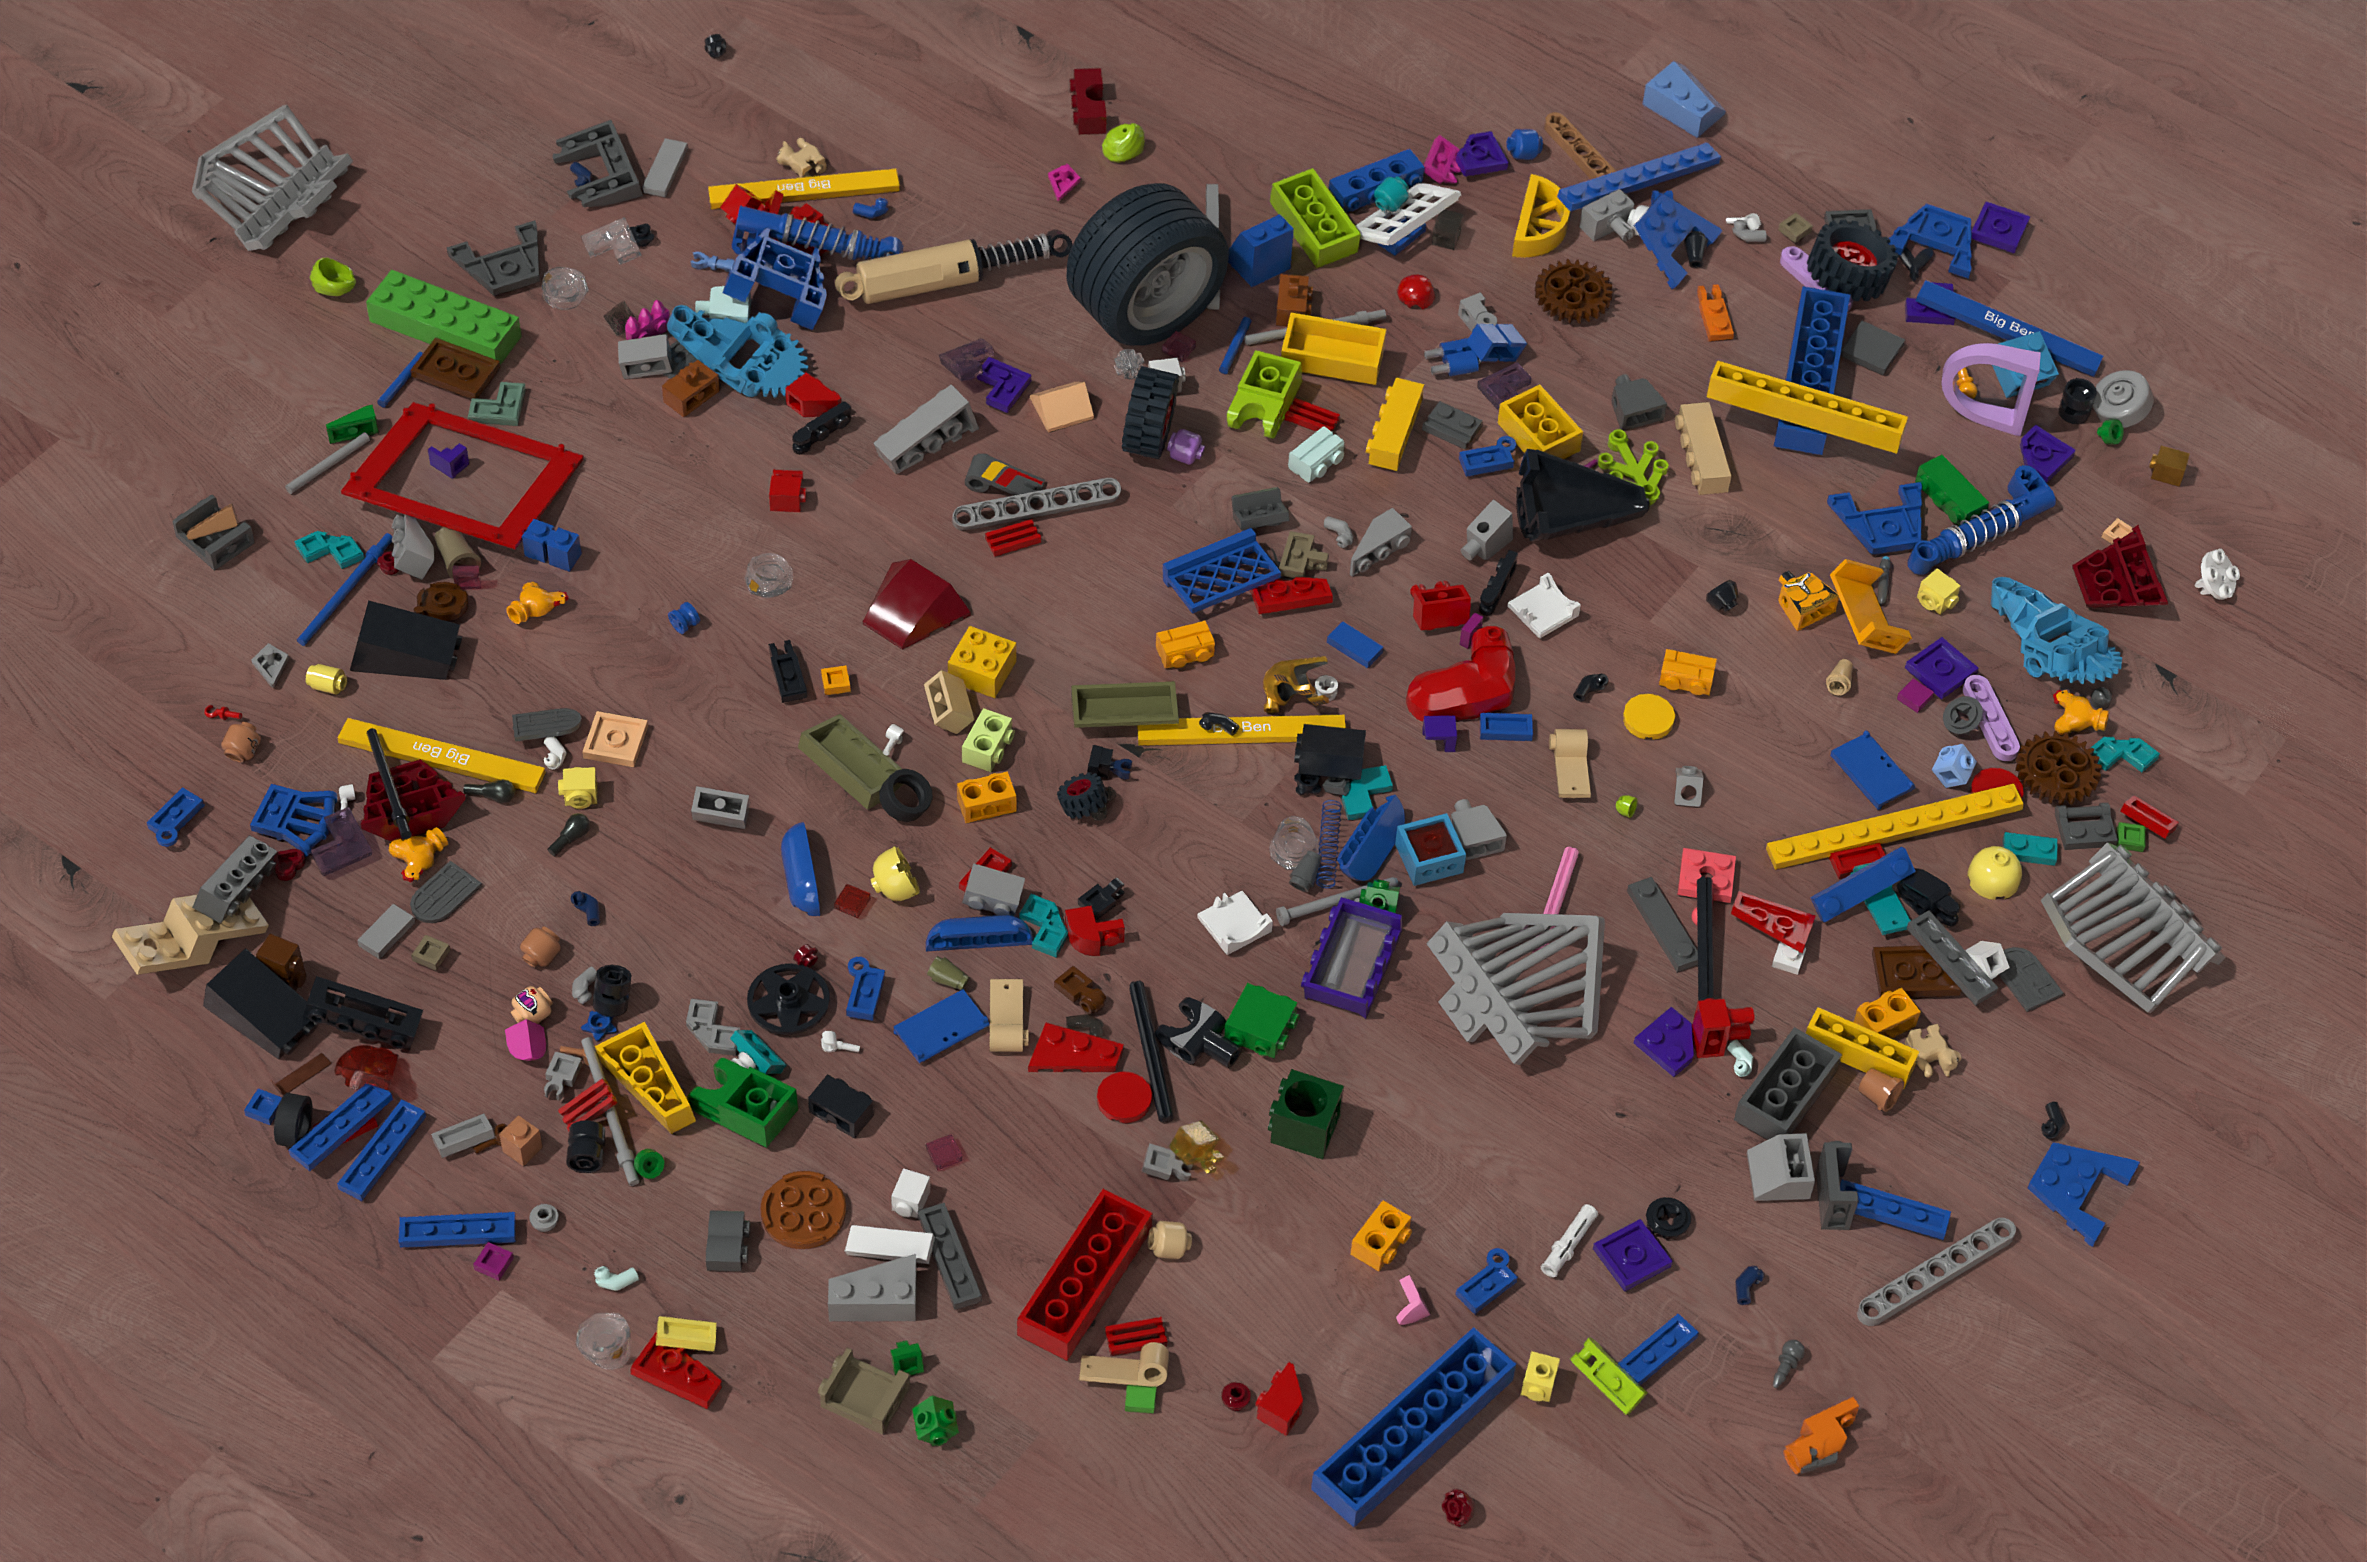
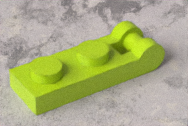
(1609, 1377)

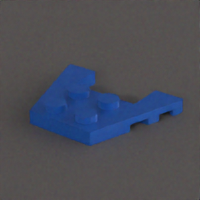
(1665, 227)
(1941, 231)
(1883, 528)
(2067, 1178)

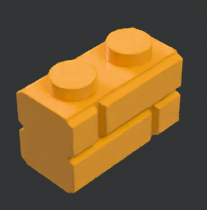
(1185, 645)
(1687, 672)

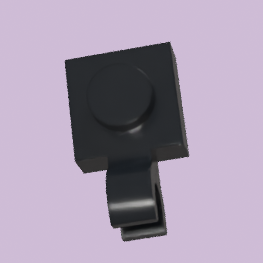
(1101, 898)

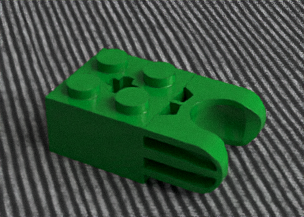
(747, 1102)

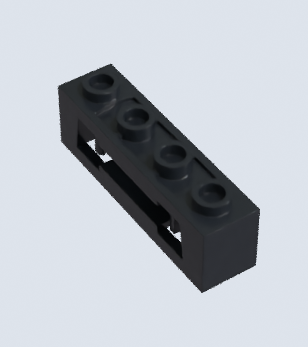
(362, 1013)

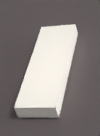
(889, 1243)

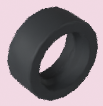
(891, 803)
(292, 1119)

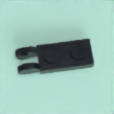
(821, 427)
(1497, 585)
(787, 673)

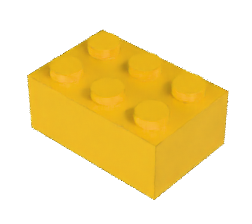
(1540, 424)

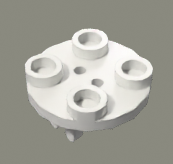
(2218, 575)

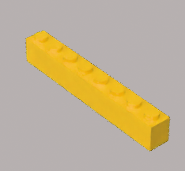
(1807, 407)

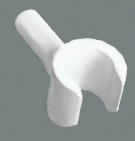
(1752, 221)
(894, 734)
(346, 794)
(830, 1043)

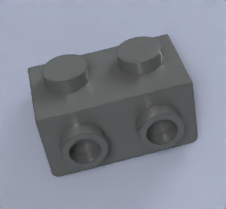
(1259, 509)

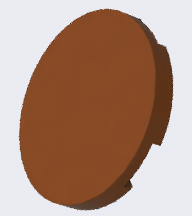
(803, 1210)

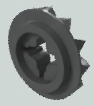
(1965, 705)

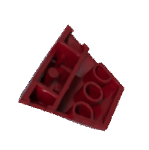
(2119, 575)
(913, 604)
(422, 794)

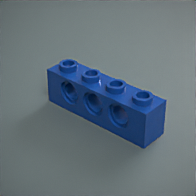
(1358, 186)

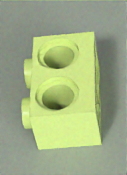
(987, 740)

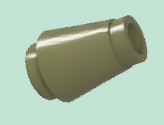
(947, 973)

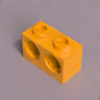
(986, 800)
(1888, 1021)
(1377, 1234)

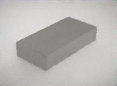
(386, 931)
(463, 1135)

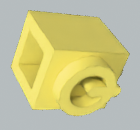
(1938, 592)
(578, 787)
(1540, 1377)

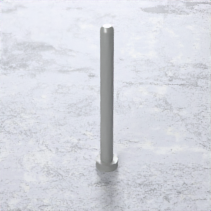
(1284, 915)

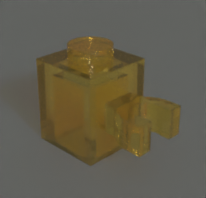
(1196, 1144)

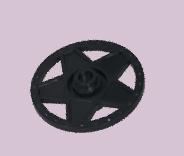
(788, 999)

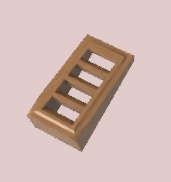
(219, 521)

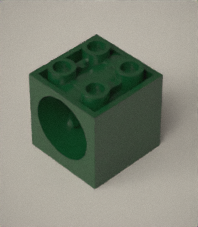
(1300, 1133)

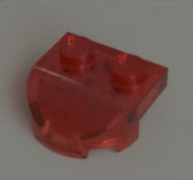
(367, 1065)

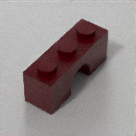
(1088, 101)

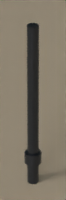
(399, 815)

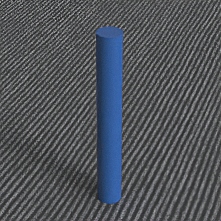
(1235, 345)
(398, 382)

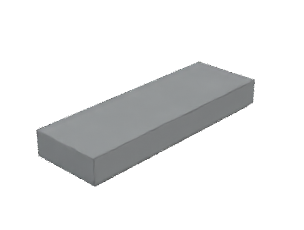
(665, 167)

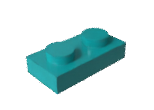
(2032, 848)
(759, 1052)

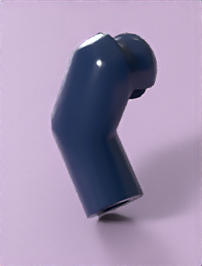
(588, 905)
(1745, 1281)

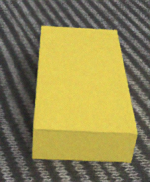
(686, 1333)

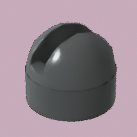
(2099, 697)

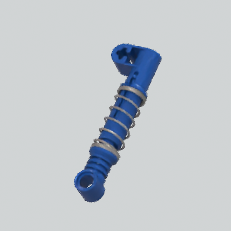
(810, 234)
(2030, 498)

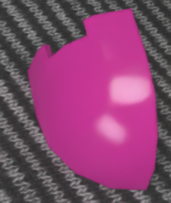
(526, 1040)

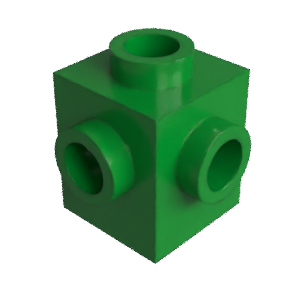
(1380, 889)
(935, 1420)

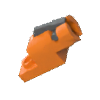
(1821, 1438)

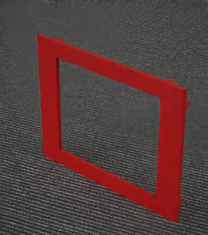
(404, 432)

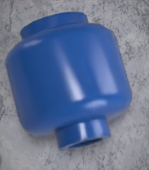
(1524, 144)

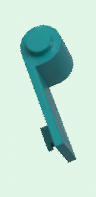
(1886, 909)

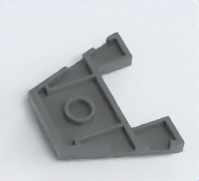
(505, 268)

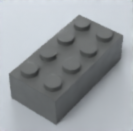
(1787, 1086)

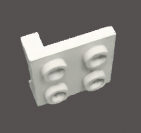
(1544, 607)
(1235, 922)

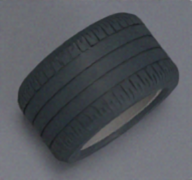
(1147, 264)

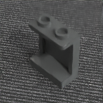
(217, 547)
(1835, 1206)

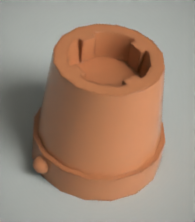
(1881, 1089)

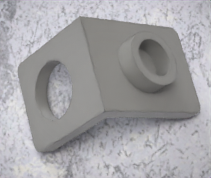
(1688, 776)

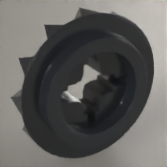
(1672, 1208)

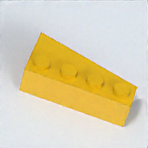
(643, 1071)

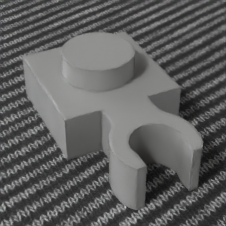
(561, 1072)
(1162, 1163)

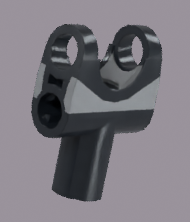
(1200, 1036)

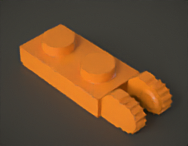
(1715, 314)

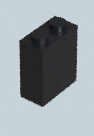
(1330, 751)

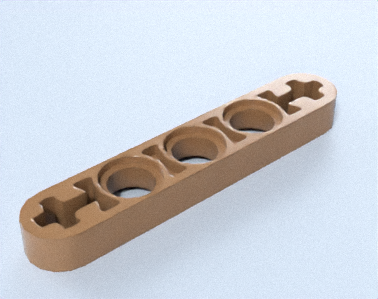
(1565, 128)

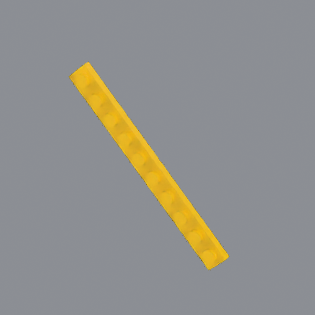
(1895, 826)

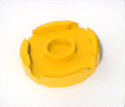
(1648, 716)

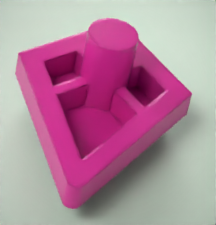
(1063, 180)

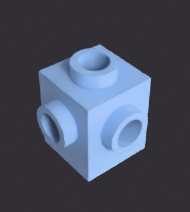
(1954, 765)

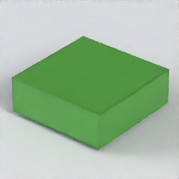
(2131, 836)
(1140, 1398)

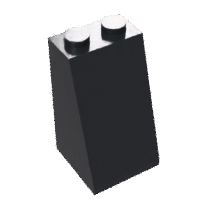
(405, 643)
(258, 1005)

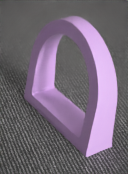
(2003, 356)

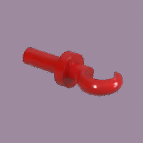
(223, 713)

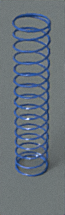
(1334, 828)

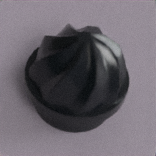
(715, 45)

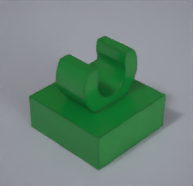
(907, 1358)

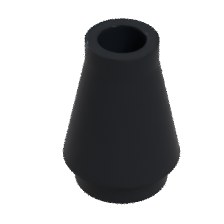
(1695, 247)

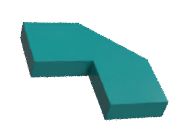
(319, 543)
(2133, 751)
(1373, 781)
(1045, 915)

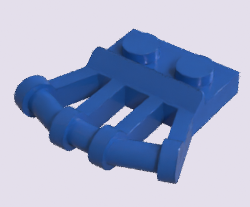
(279, 811)

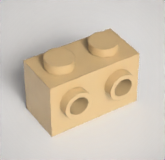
(949, 702)

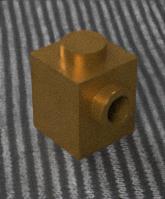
(2169, 465)

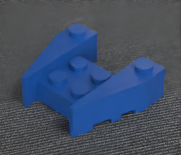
(783, 270)

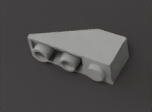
(1383, 537)
(412, 548)

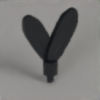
(1917, 263)

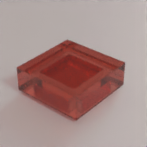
(852, 901)

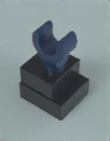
(1101, 763)

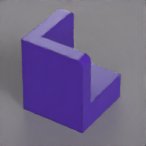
(449, 461)
(1441, 729)

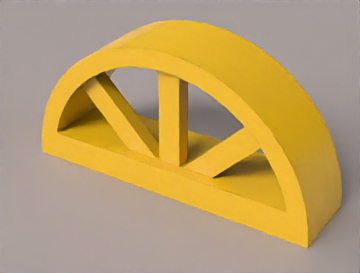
(1540, 243)

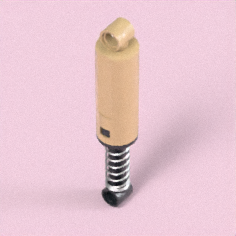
(942, 266)

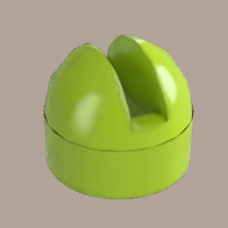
(1626, 805)

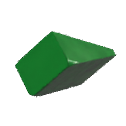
(353, 425)

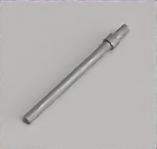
(1360, 317)
(625, 1155)

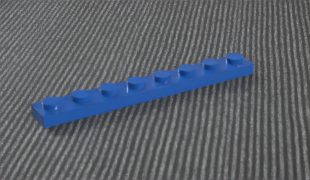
(1640, 176)

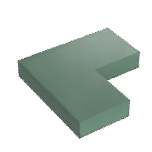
(504, 410)

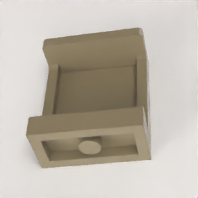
(863, 1392)

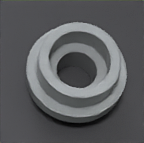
(544, 1224)

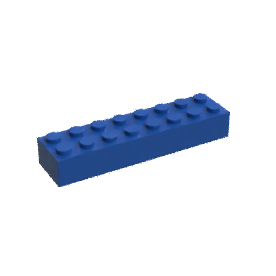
(1814, 359)
(1413, 1427)

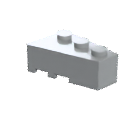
(875, 1293)

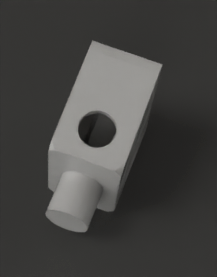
(1489, 532)
(1477, 830)

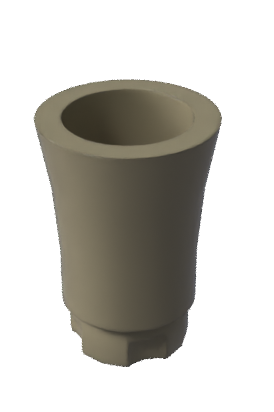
(455, 550)

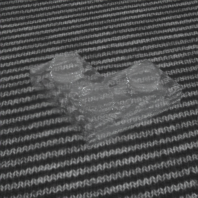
(612, 236)

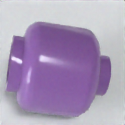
(1185, 446)

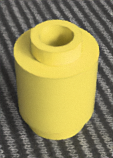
(326, 678)

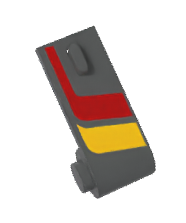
(990, 471)

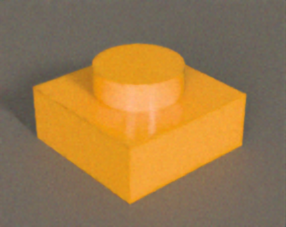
(835, 680)

